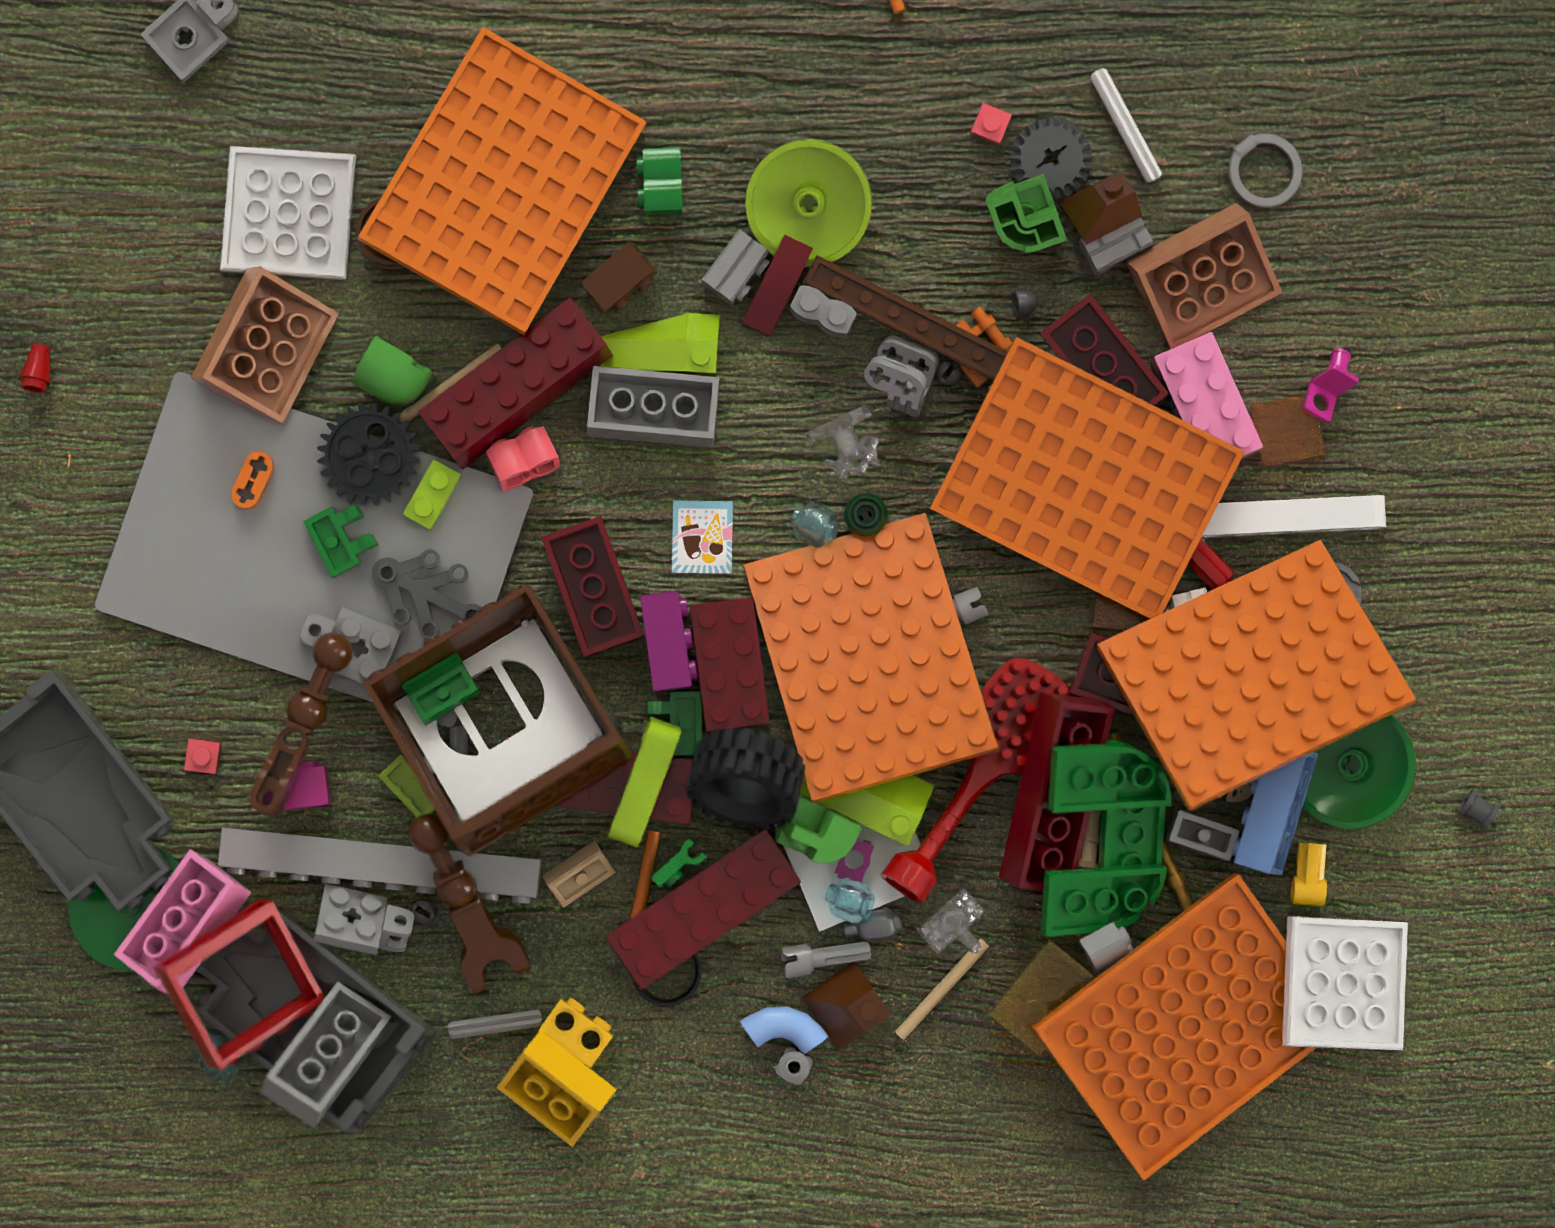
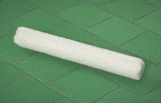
(1126, 125)

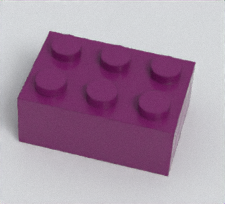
(668, 642)

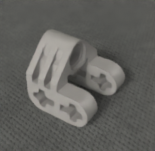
(903, 377)

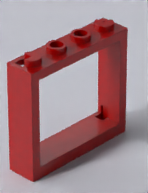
(214, 940)

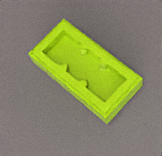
(406, 787)

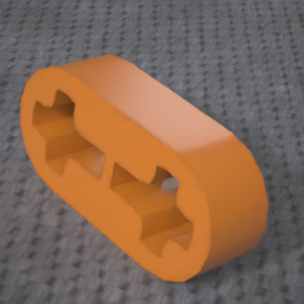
(245, 477)

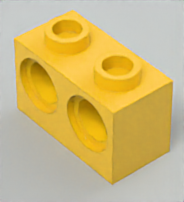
(572, 1038)

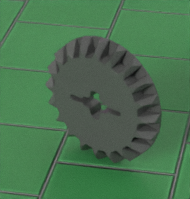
(1052, 136)

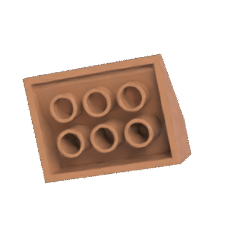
(1204, 276)
(264, 344)

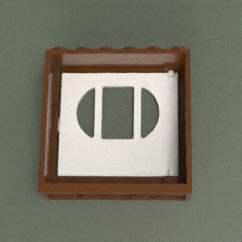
(531, 768)

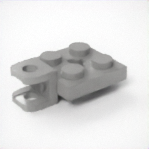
(207, 38)
(378, 636)
(370, 928)

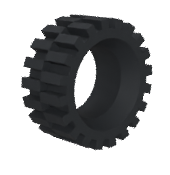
(745, 779)

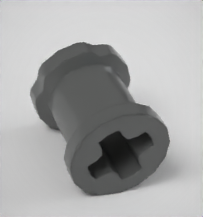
(1478, 809)

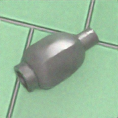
(879, 926)

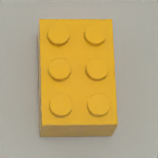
(556, 1088)

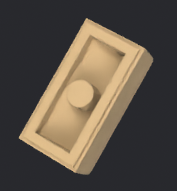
(578, 874)

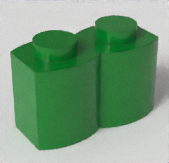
(661, 181)

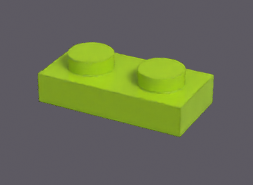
(432, 494)

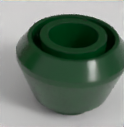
(861, 505)

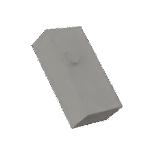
(653, 406)
(325, 1054)

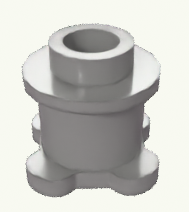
(790, 1055)

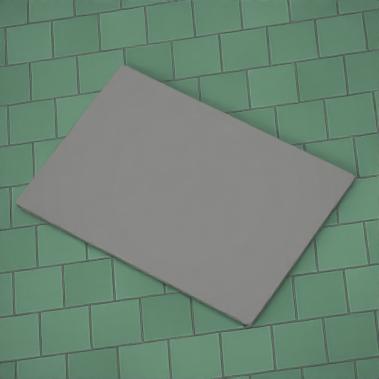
(253, 575)

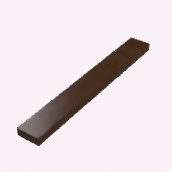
(905, 318)

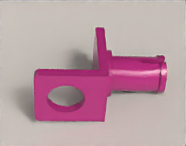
(1330, 385)

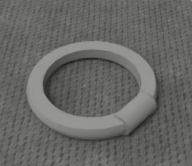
(1245, 147)

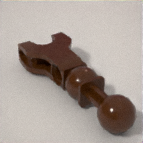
(305, 714)
(459, 892)

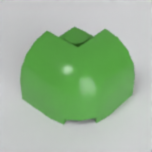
(1026, 215)
(392, 375)
(818, 832)

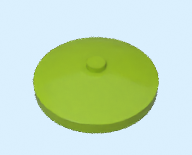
(810, 195)

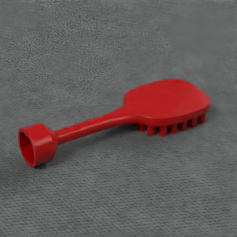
(1011, 705)

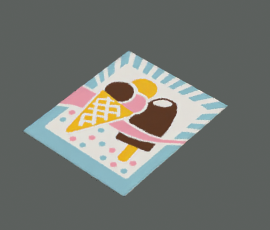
(702, 537)

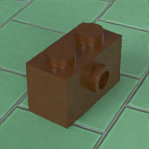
(620, 278)

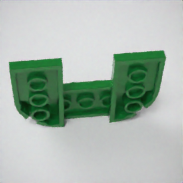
(1130, 865)

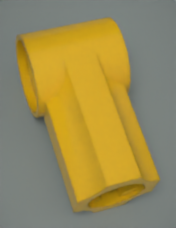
(1309, 884)

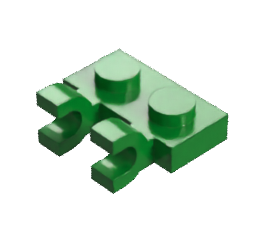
(333, 542)
(683, 711)
(671, 871)

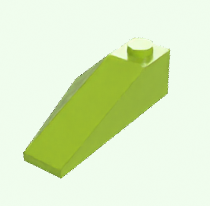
(671, 346)
(886, 808)

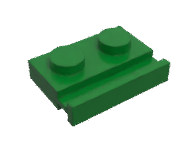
(440, 689)

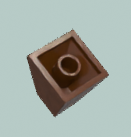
(1102, 207)
(846, 1005)

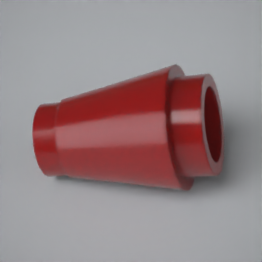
(36, 370)

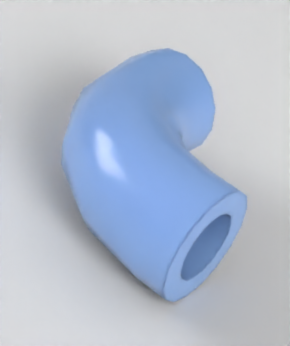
(786, 1024)

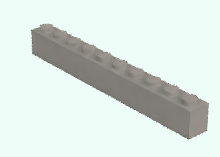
(370, 863)

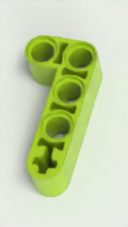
(644, 781)

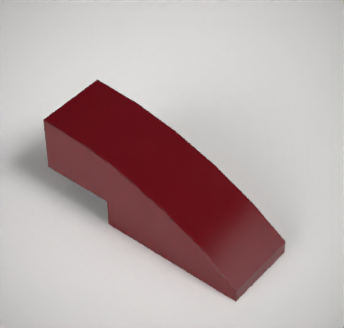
(777, 285)

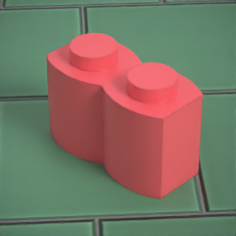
(522, 458)

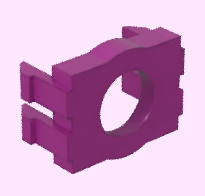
(856, 874)

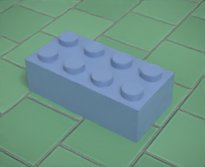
(1273, 816)

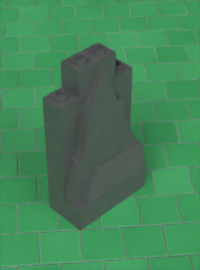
(79, 798)
(256, 982)

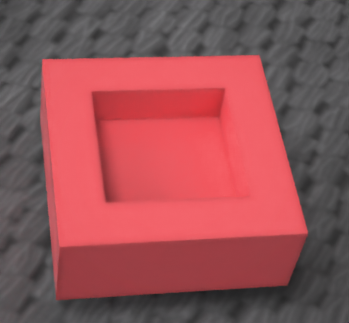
(991, 124)
(202, 756)

